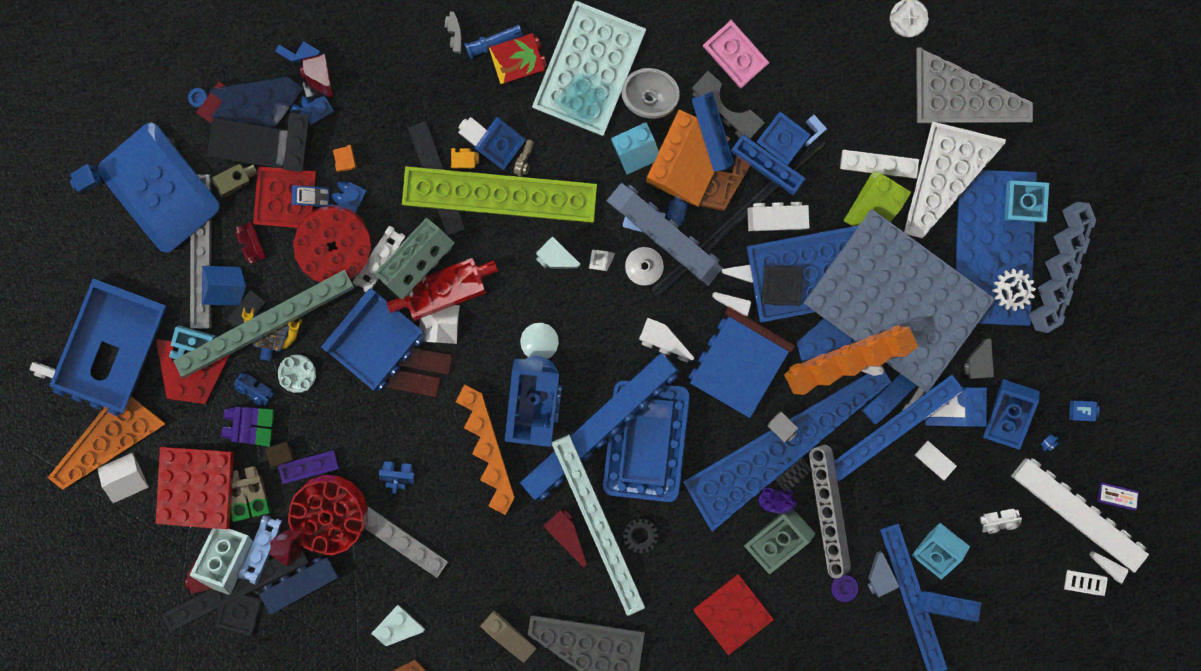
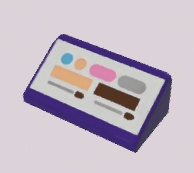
(1118, 496)

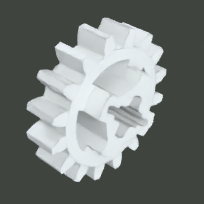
(1018, 278)

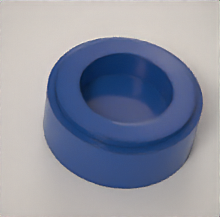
(197, 97)

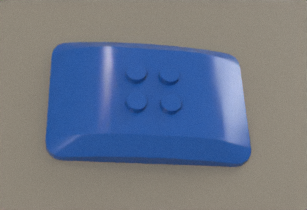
(158, 187)
(649, 450)

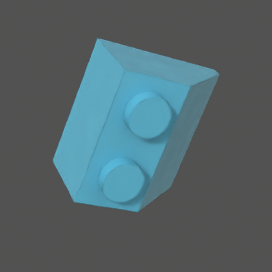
(635, 148)
(941, 551)

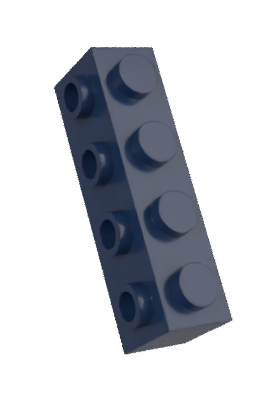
(297, 586)

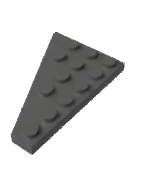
(589, 645)

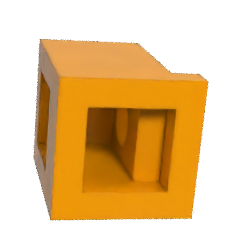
(464, 159)

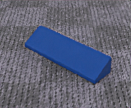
(713, 131)
(768, 165)

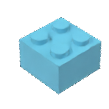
(1026, 201)

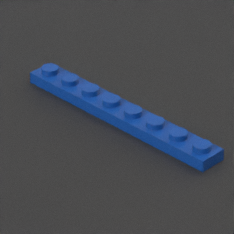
(897, 427)
(910, 592)

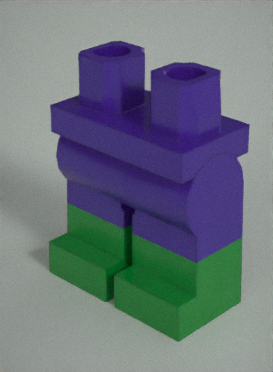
(243, 425)

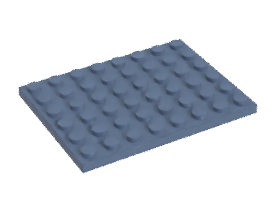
(893, 281)

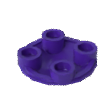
(777, 500)

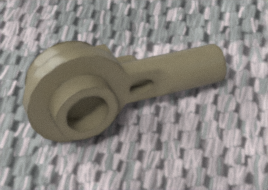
(521, 166)

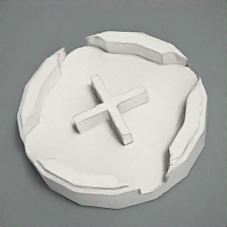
(909, 18)

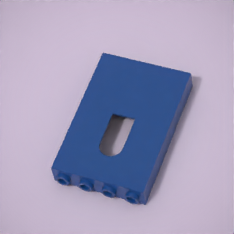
(116, 319)

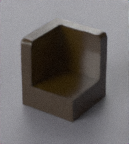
(279, 454)

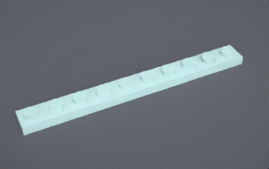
(598, 525)

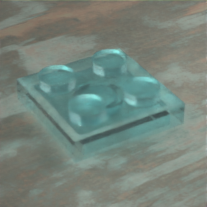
(581, 99)

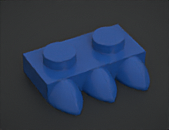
(319, 107)
(351, 197)

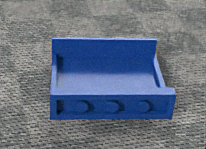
(373, 341)
(738, 366)

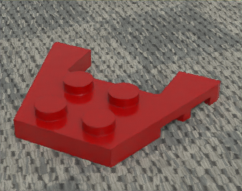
(193, 388)

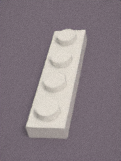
(879, 163)

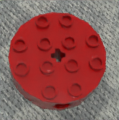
(326, 226)
(346, 514)

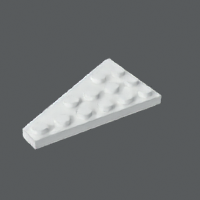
(947, 168)

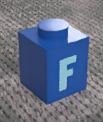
(1083, 410)

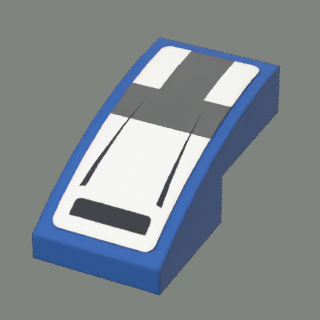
(310, 196)

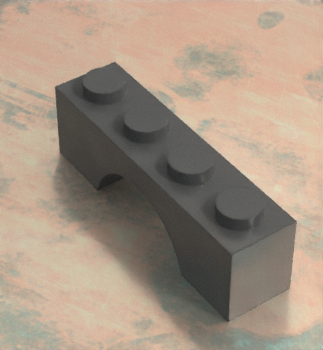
(744, 123)

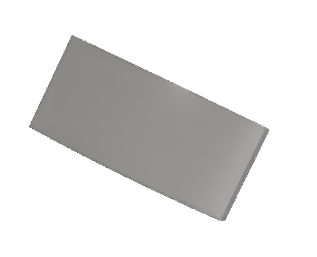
(453, 27)

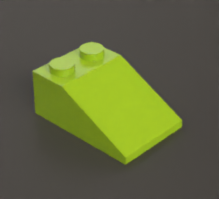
(880, 195)

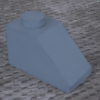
(881, 576)

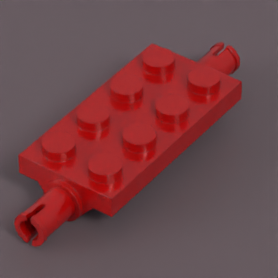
(444, 289)

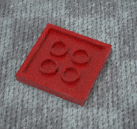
(274, 197)
(733, 614)

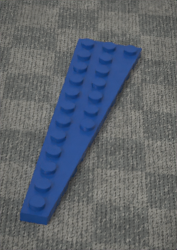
(745, 472)

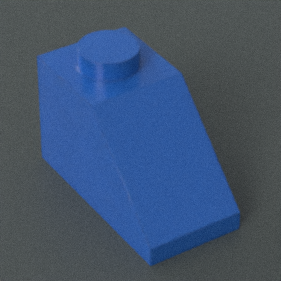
(85, 178)

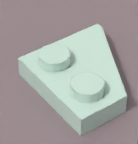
(397, 627)

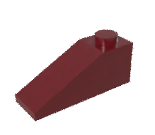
(564, 532)

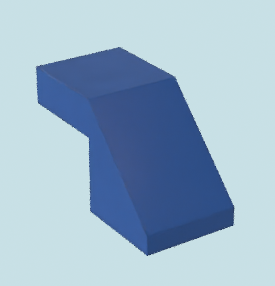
(303, 52)

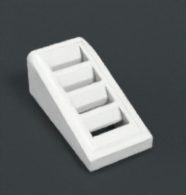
(739, 305)
(1112, 568)
(1102, 585)

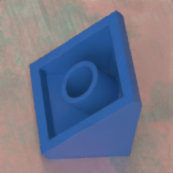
(222, 285)

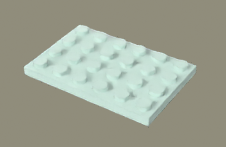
(599, 50)

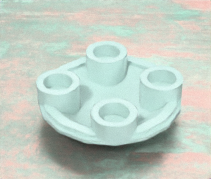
(539, 340)
(296, 373)

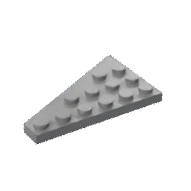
(957, 96)

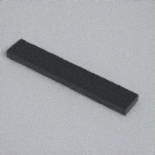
(429, 159)

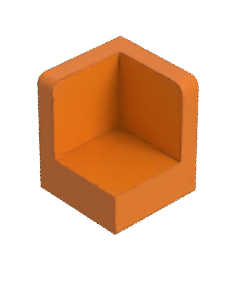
(344, 159)

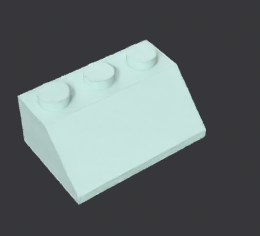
(556, 256)
(221, 559)

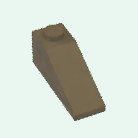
(508, 636)

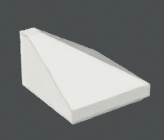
(601, 260)

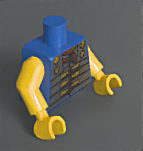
(276, 340)

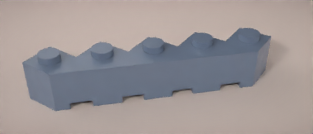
(665, 233)
(1064, 267)

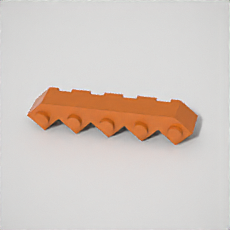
(850, 359)
(487, 448)

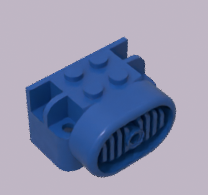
(533, 401)

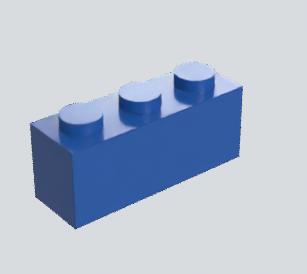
(949, 606)

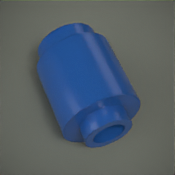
(677, 210)

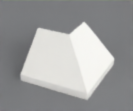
(441, 326)

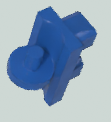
(396, 479)

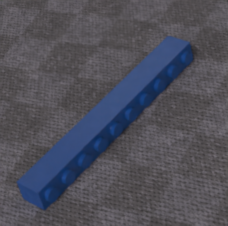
(604, 423)

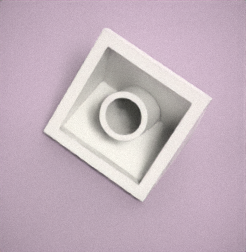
(122, 478)

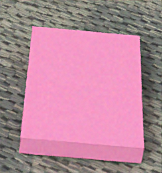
(735, 54)

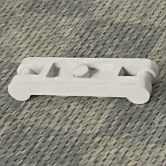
(378, 257)

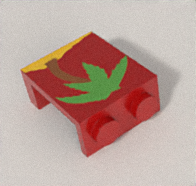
(517, 58)

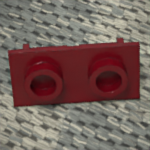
(253, 251)

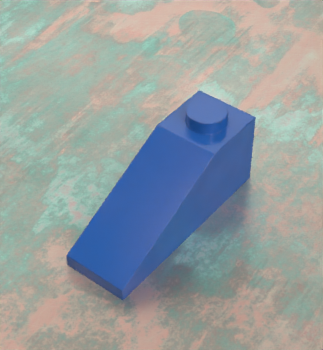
(887, 398)

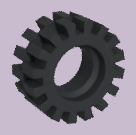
(793, 474)
(652, 535)

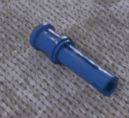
(483, 44)

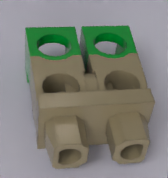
(249, 490)

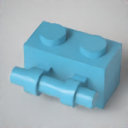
(188, 339)

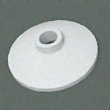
(634, 269)

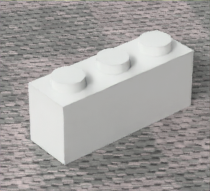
(778, 217)

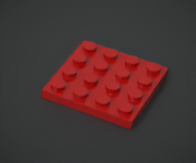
(194, 487)

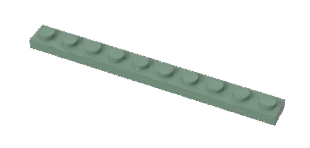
(263, 324)

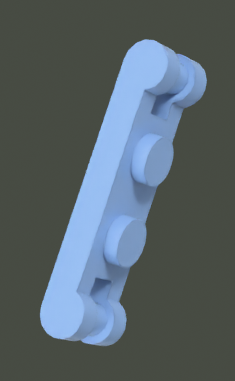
(260, 549)

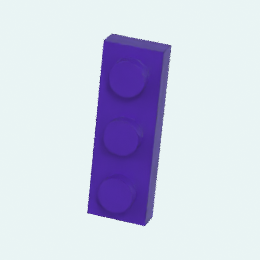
(308, 467)

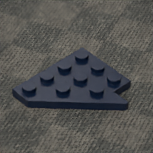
(257, 101)

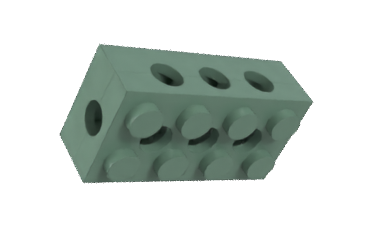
(410, 254)

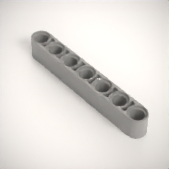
(834, 503)

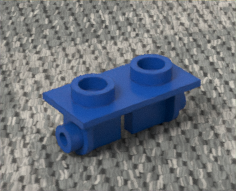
(246, 384)

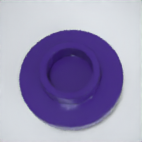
(844, 588)

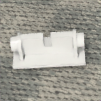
(994, 524)

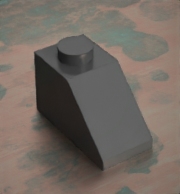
(980, 362)

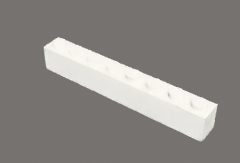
(1080, 515)

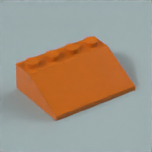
(683, 161)

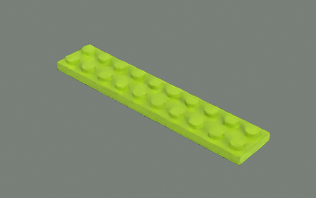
(499, 194)

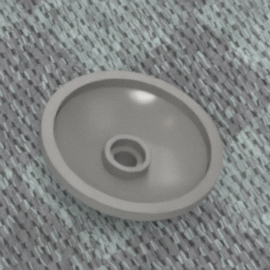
(653, 86)

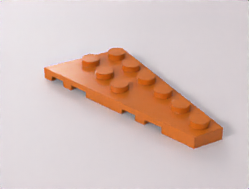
(104, 440)

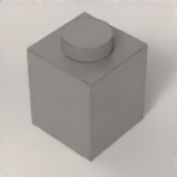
(783, 427)

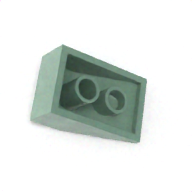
(780, 540)

